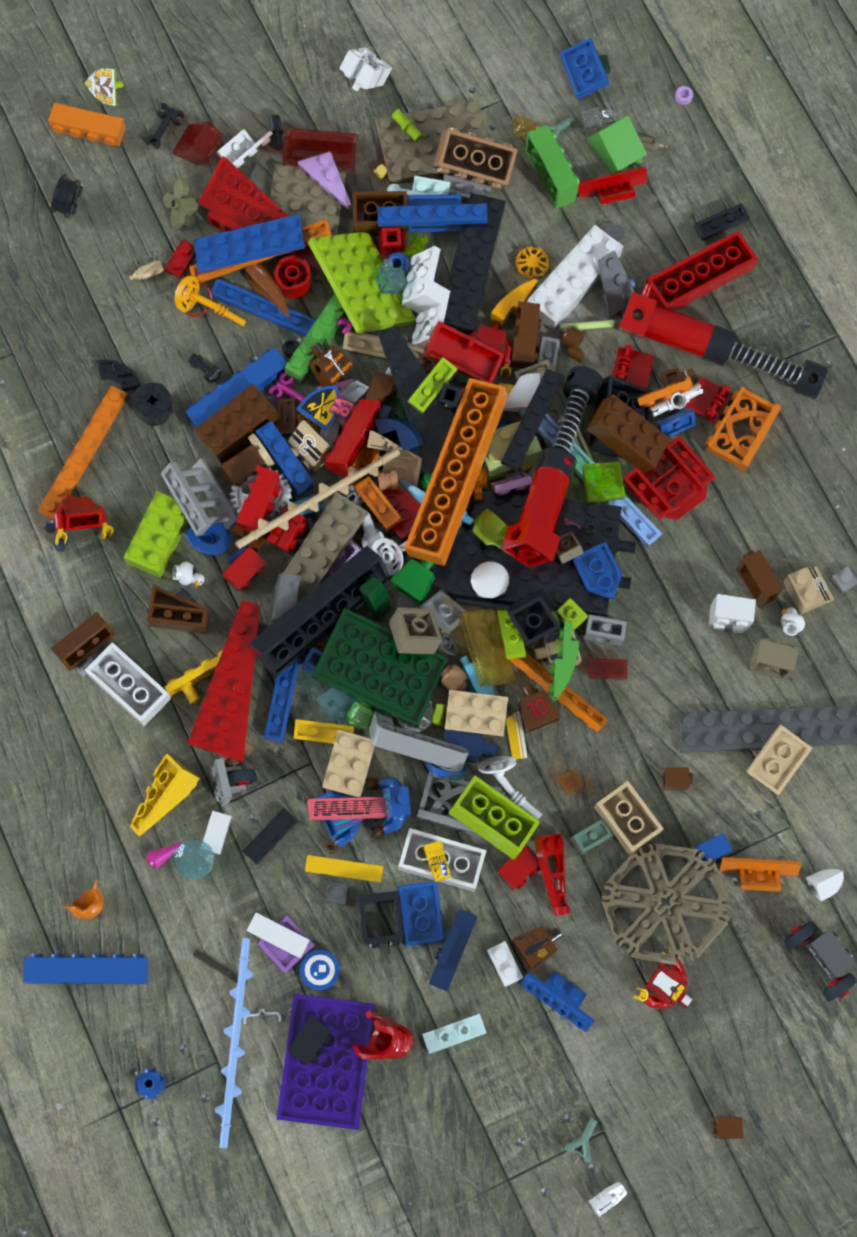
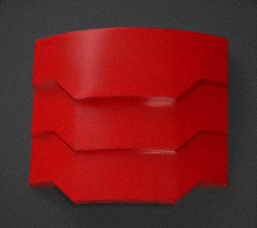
(674, 484)

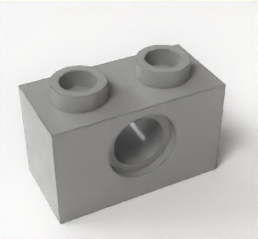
(605, 630)

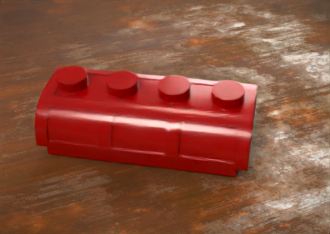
(464, 352)

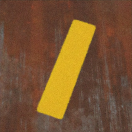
(344, 868)

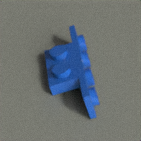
(560, 996)

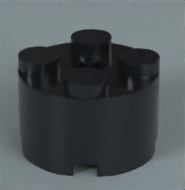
(148, 395)

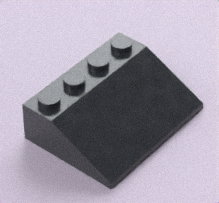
(628, 394)

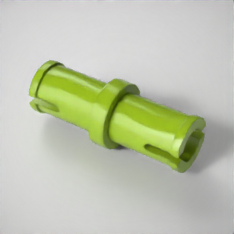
(407, 125)

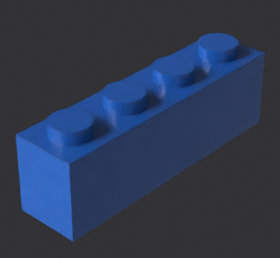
(285, 459)

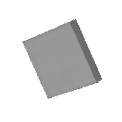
(445, 611)

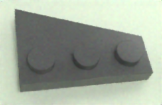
(615, 283)

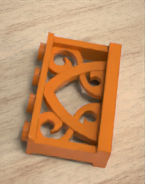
(746, 453)

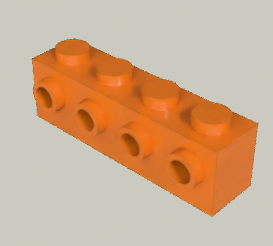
(86, 124)

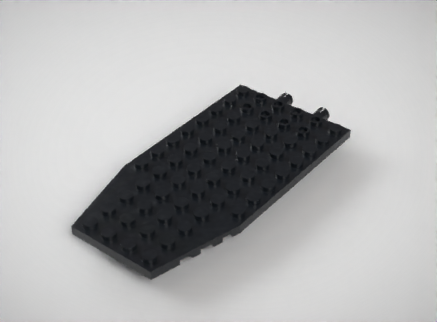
(556, 579)

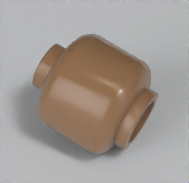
(454, 678)

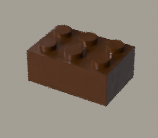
(365, 209)

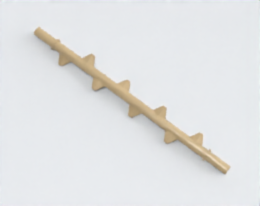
(312, 503)

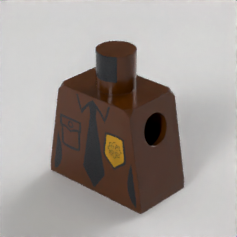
(536, 946)

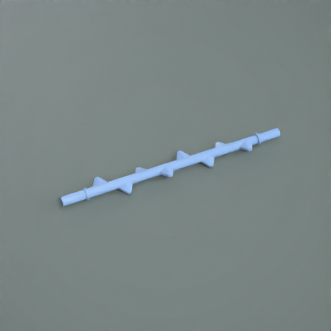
(235, 1050)

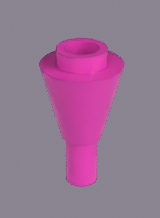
(159, 856)

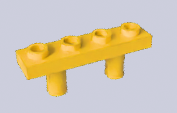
(191, 677)

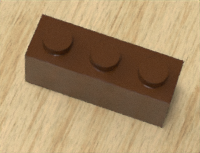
(83, 641)

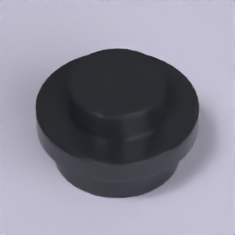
(289, 347)

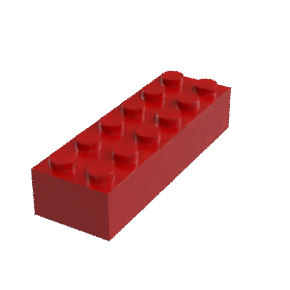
(702, 272)

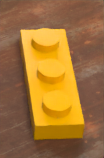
(319, 731)

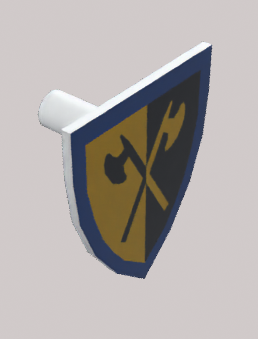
(317, 406)

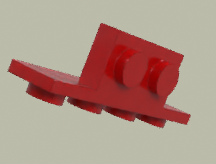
(613, 186)

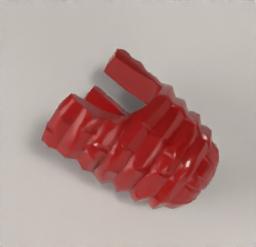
(388, 1040)

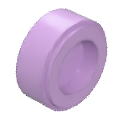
(684, 95)

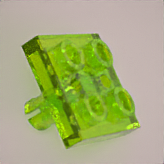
(607, 478)

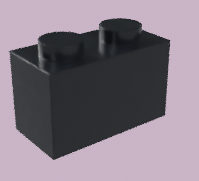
(310, 1041)

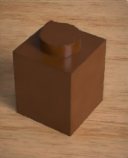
(677, 778)
(727, 1128)

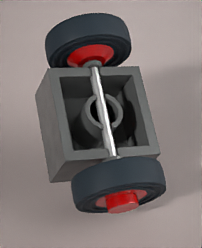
(827, 956)

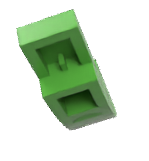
(564, 667)

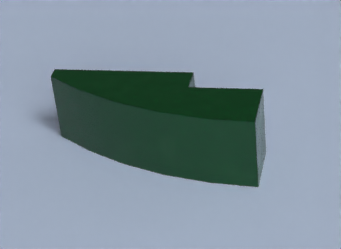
(375, 598)

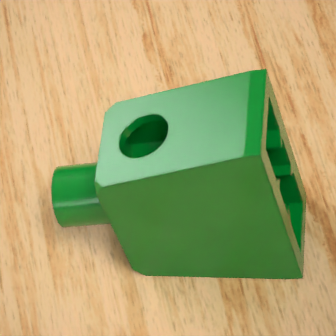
(414, 579)

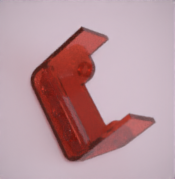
(307, 143)

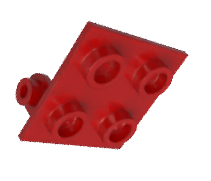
(633, 366)
(712, 400)

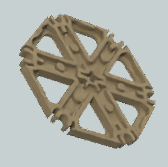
(651, 903)

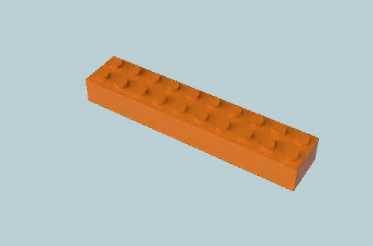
(456, 472)

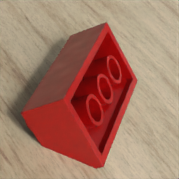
(353, 437)

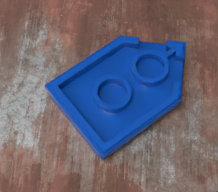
(599, 570)

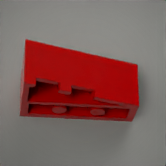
(260, 499)

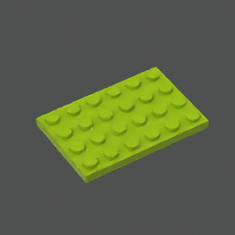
(351, 268)

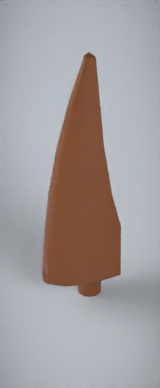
(265, 284)

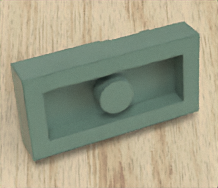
(591, 836)

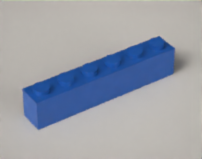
(258, 372)
(86, 970)

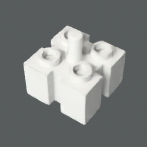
(365, 68)

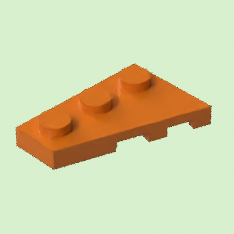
(666, 393)

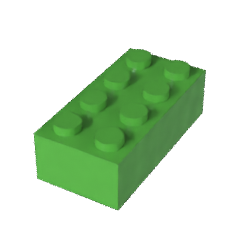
(552, 166)

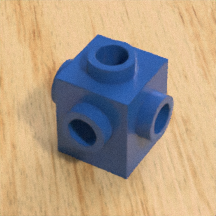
(156, 1088)

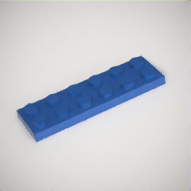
(249, 243)

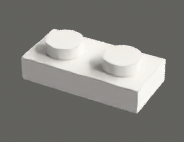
(505, 964)

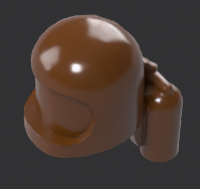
(573, 338)

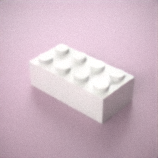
(128, 684)
(462, 859)

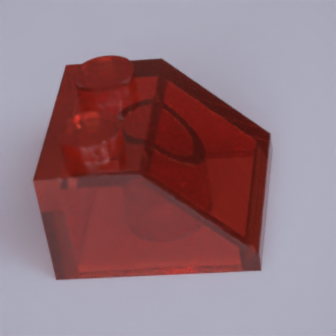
(198, 143)

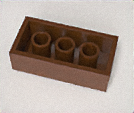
(234, 423)
(628, 434)

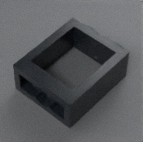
(377, 898)

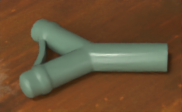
(556, 129)
(583, 1141)

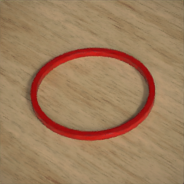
(211, 297)

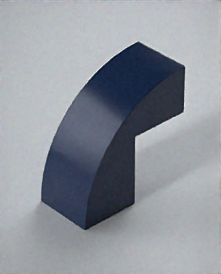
(407, 432)

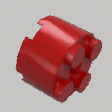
(293, 277)

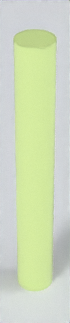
(588, 325)

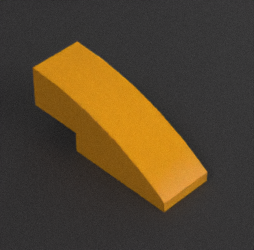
(509, 303)

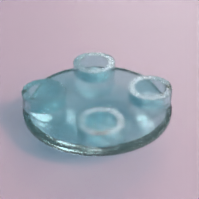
(194, 859)

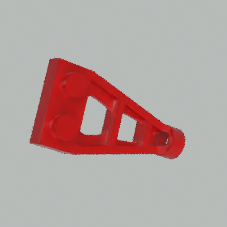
(545, 847)

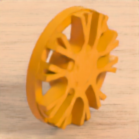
(532, 262)

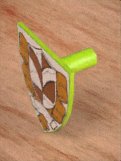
(104, 85)

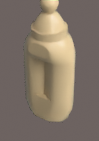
(147, 271)

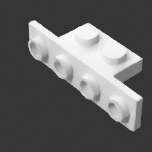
(241, 146)

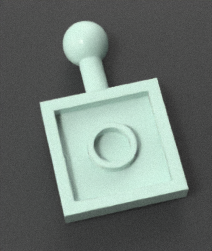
(424, 186)

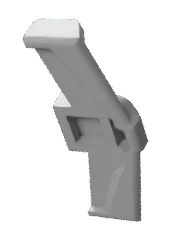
(353, 393)

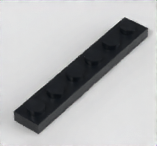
(532, 419)

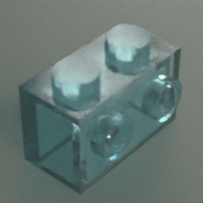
(334, 703)

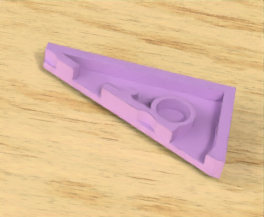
(324, 171)

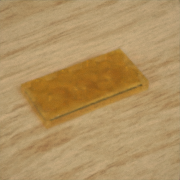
(486, 647)

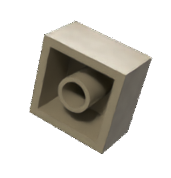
(415, 631)
(774, 659)

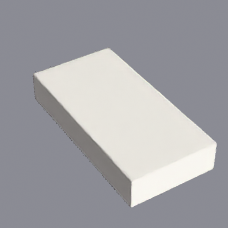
(217, 831)

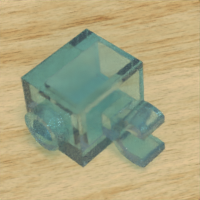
(390, 279)

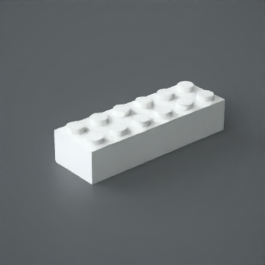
(573, 277)

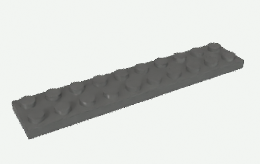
(754, 727)

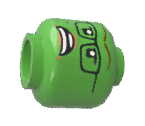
(360, 715)

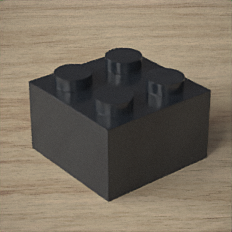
(534, 616)

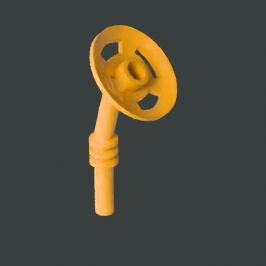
(194, 296)

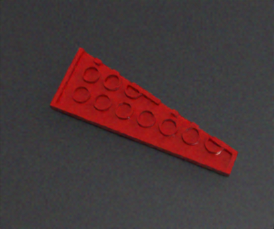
(244, 203)
(225, 709)

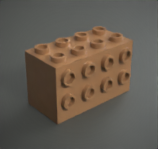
(475, 158)

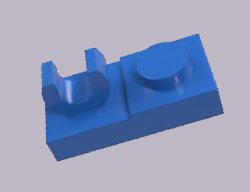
(677, 422)

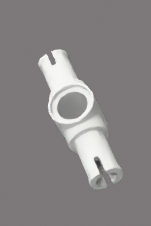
(668, 405)
(371, 534)

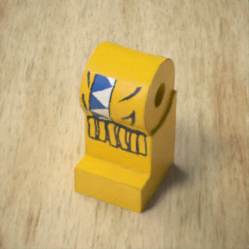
(437, 861)

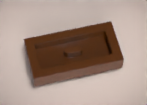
(287, 416)

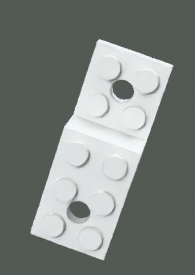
(425, 295)

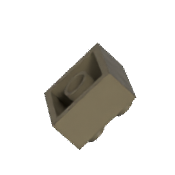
(568, 548)

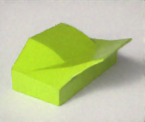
(490, 528)

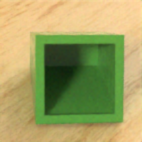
(618, 145)

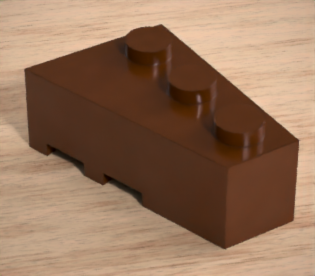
(525, 335)
(176, 613)

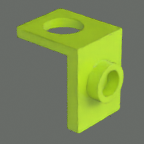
(572, 613)

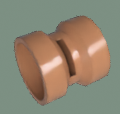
(387, 480)

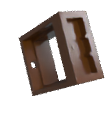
(759, 578)

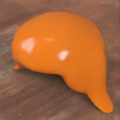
(88, 904)

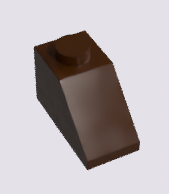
(381, 388)

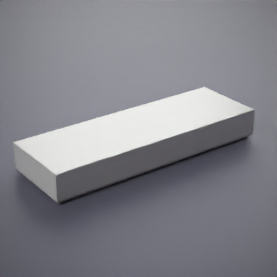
(278, 935)

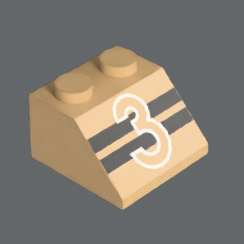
(309, 447)
(807, 589)

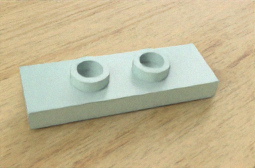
(454, 1033)

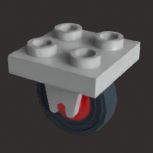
(230, 780)

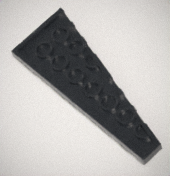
(408, 376)

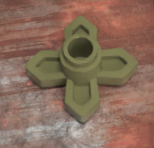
(180, 202)

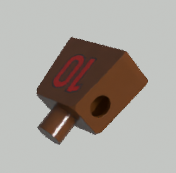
(536, 709)

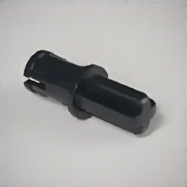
(275, 125)

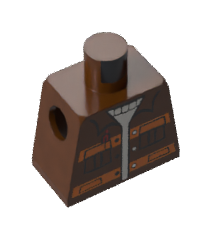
(329, 364)

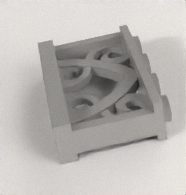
(435, 814)

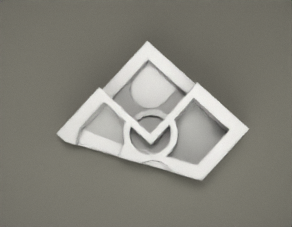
(522, 392)

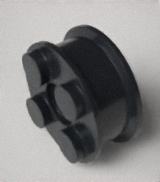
(66, 196)

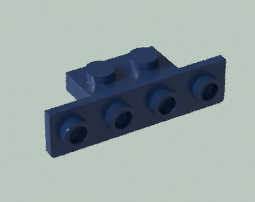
(450, 955)

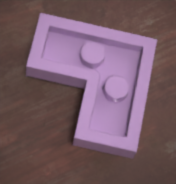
(514, 480)

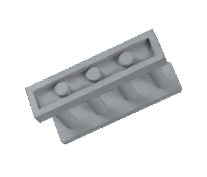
(189, 503)

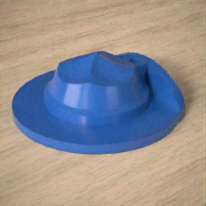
(212, 542)

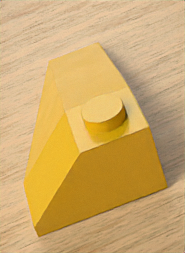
(169, 788)

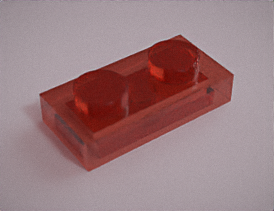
(607, 669)

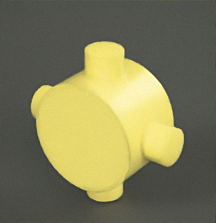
(381, 171)

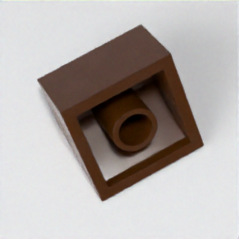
(241, 465)

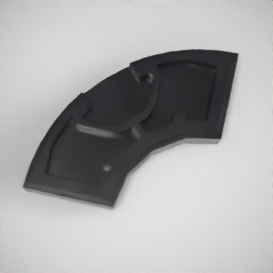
(119, 373)

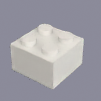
(732, 613)

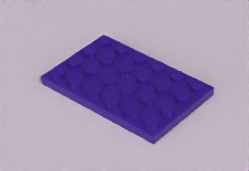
(333, 1086)

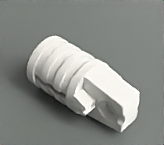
(607, 1198)

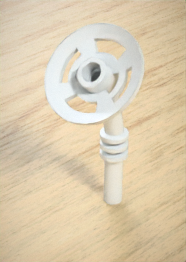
(391, 554)
(497, 768)

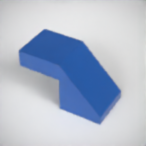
(715, 848)

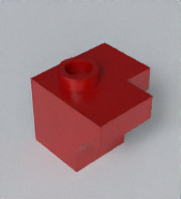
(391, 242)

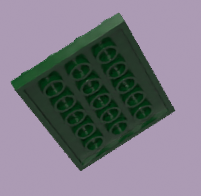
(367, 666)

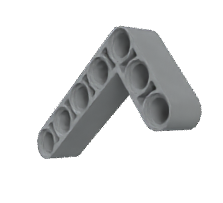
(412, 744)

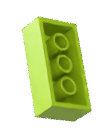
(157, 536)
(494, 817)

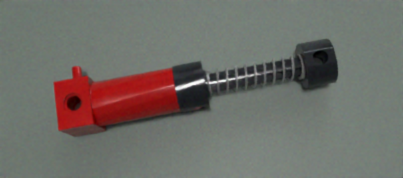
(711, 342)
(533, 537)

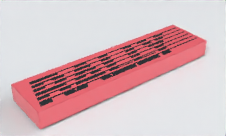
(346, 808)

